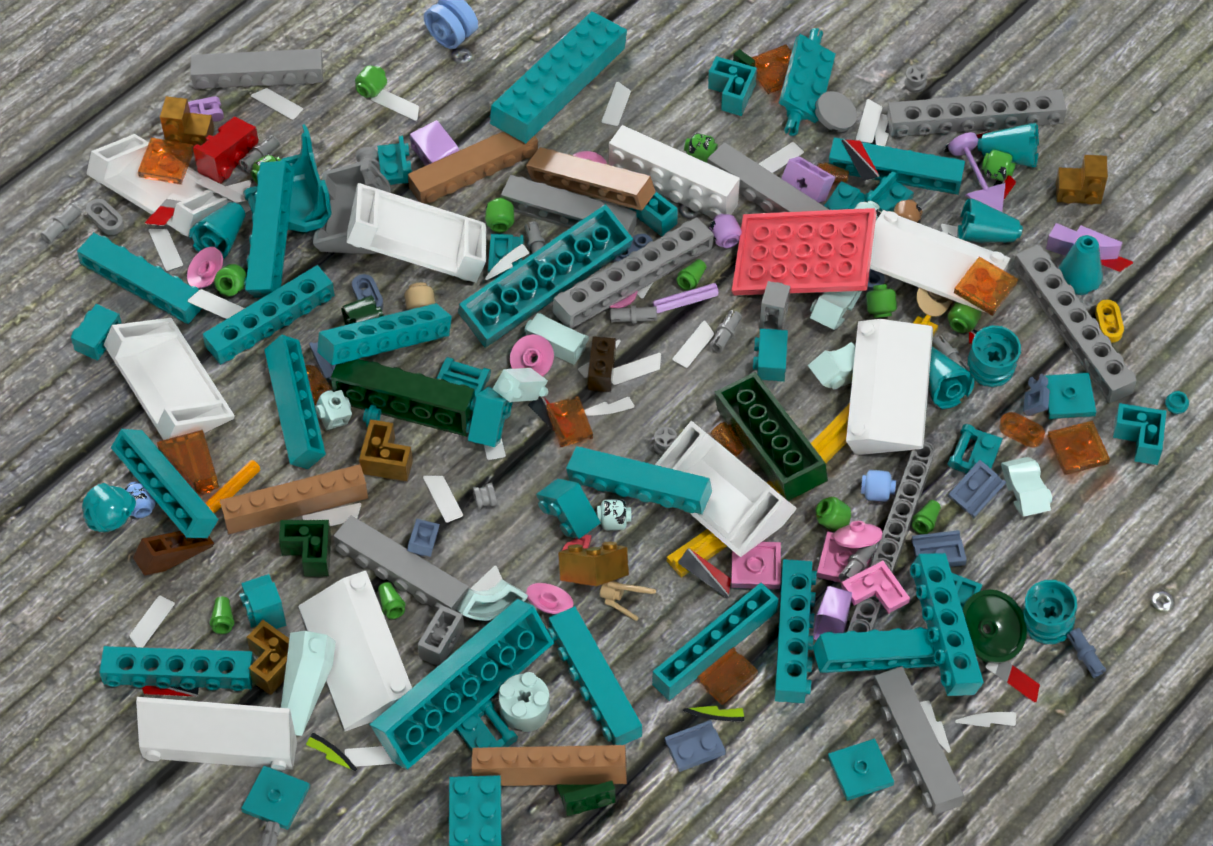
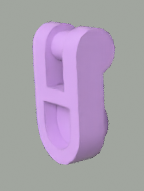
(212, 103)

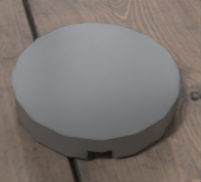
(835, 111)

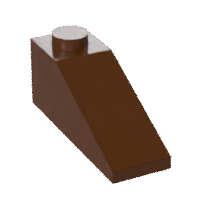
(167, 550)

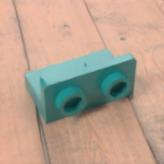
(393, 162)
(889, 193)

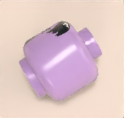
(725, 230)

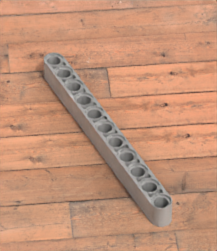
(898, 524)

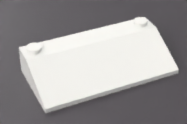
(118, 168)
(417, 233)
(925, 255)
(167, 377)
(889, 386)
(741, 504)
(366, 663)
(216, 733)

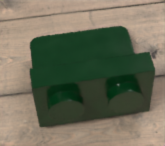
(583, 798)

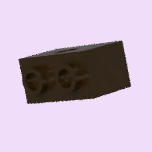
(601, 364)

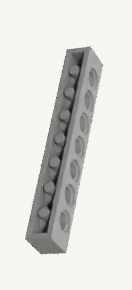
(975, 112)
(632, 273)
(1040, 277)

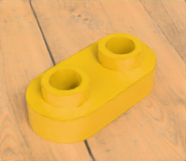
(1111, 322)

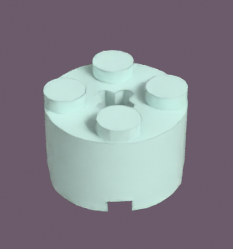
(524, 702)

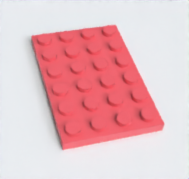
(805, 251)

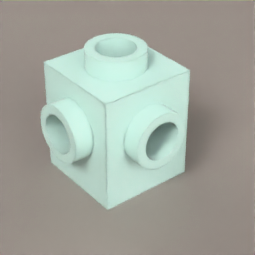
(333, 409)

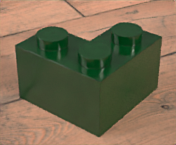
(311, 541)

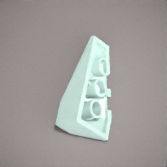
(306, 672)

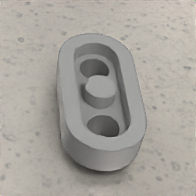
(106, 218)

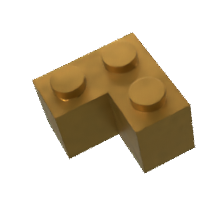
(183, 126)
(1084, 183)
(383, 457)
(593, 565)
(272, 650)

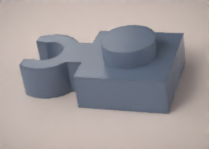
(1038, 397)

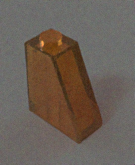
(192, 460)

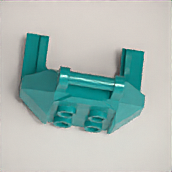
(310, 196)

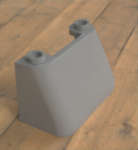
(342, 188)

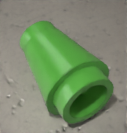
(691, 275)
(926, 517)
(391, 602)
(222, 616)

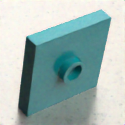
(1070, 396)
(861, 769)
(275, 797)

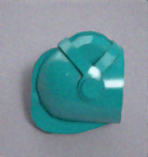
(107, 507)

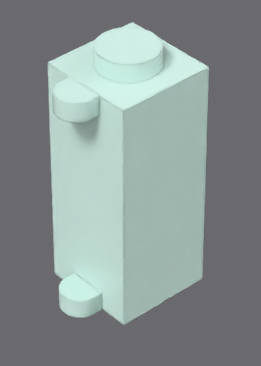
(565, 341)
(521, 385)

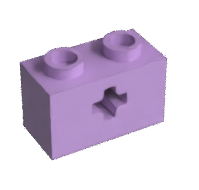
(808, 178)

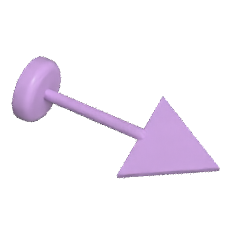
(990, 196)

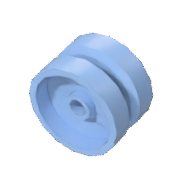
(450, 22)

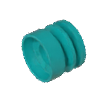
(994, 356)
(1050, 611)

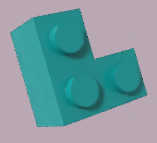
(735, 83)
(488, 417)
(1144, 427)
(570, 505)
(262, 602)

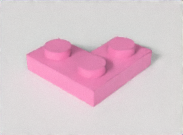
(880, 582)

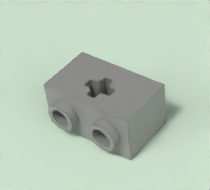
(774, 306)
(441, 636)

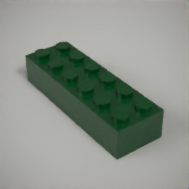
(405, 395)
(771, 436)

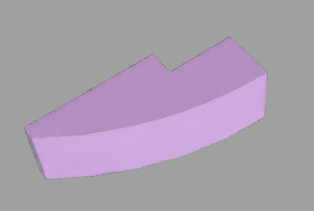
(1062, 239)

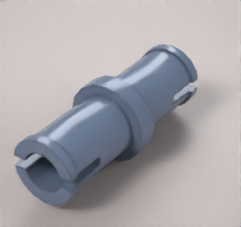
(1086, 652)

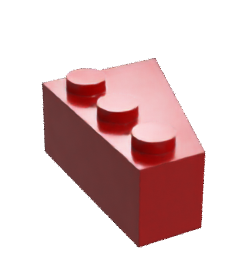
(223, 151)

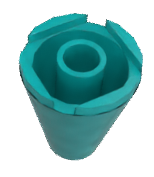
(1017, 141)
(987, 224)
(219, 228)
(1083, 265)
(948, 380)

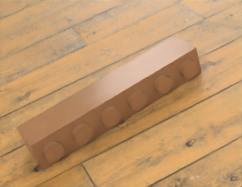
(469, 166)
(591, 178)
(294, 499)
(552, 764)

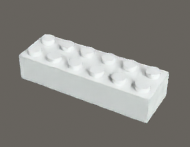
(676, 173)

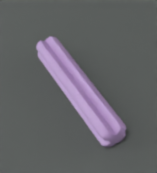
(686, 297)

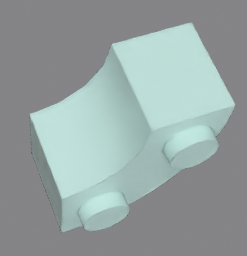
(832, 306)
(835, 367)
(1024, 479)
(489, 603)

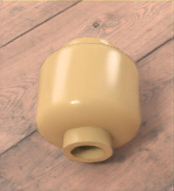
(419, 295)

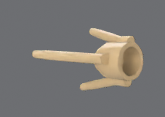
(614, 591)

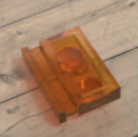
(569, 421)
(727, 676)

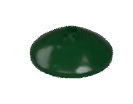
(1003, 623)

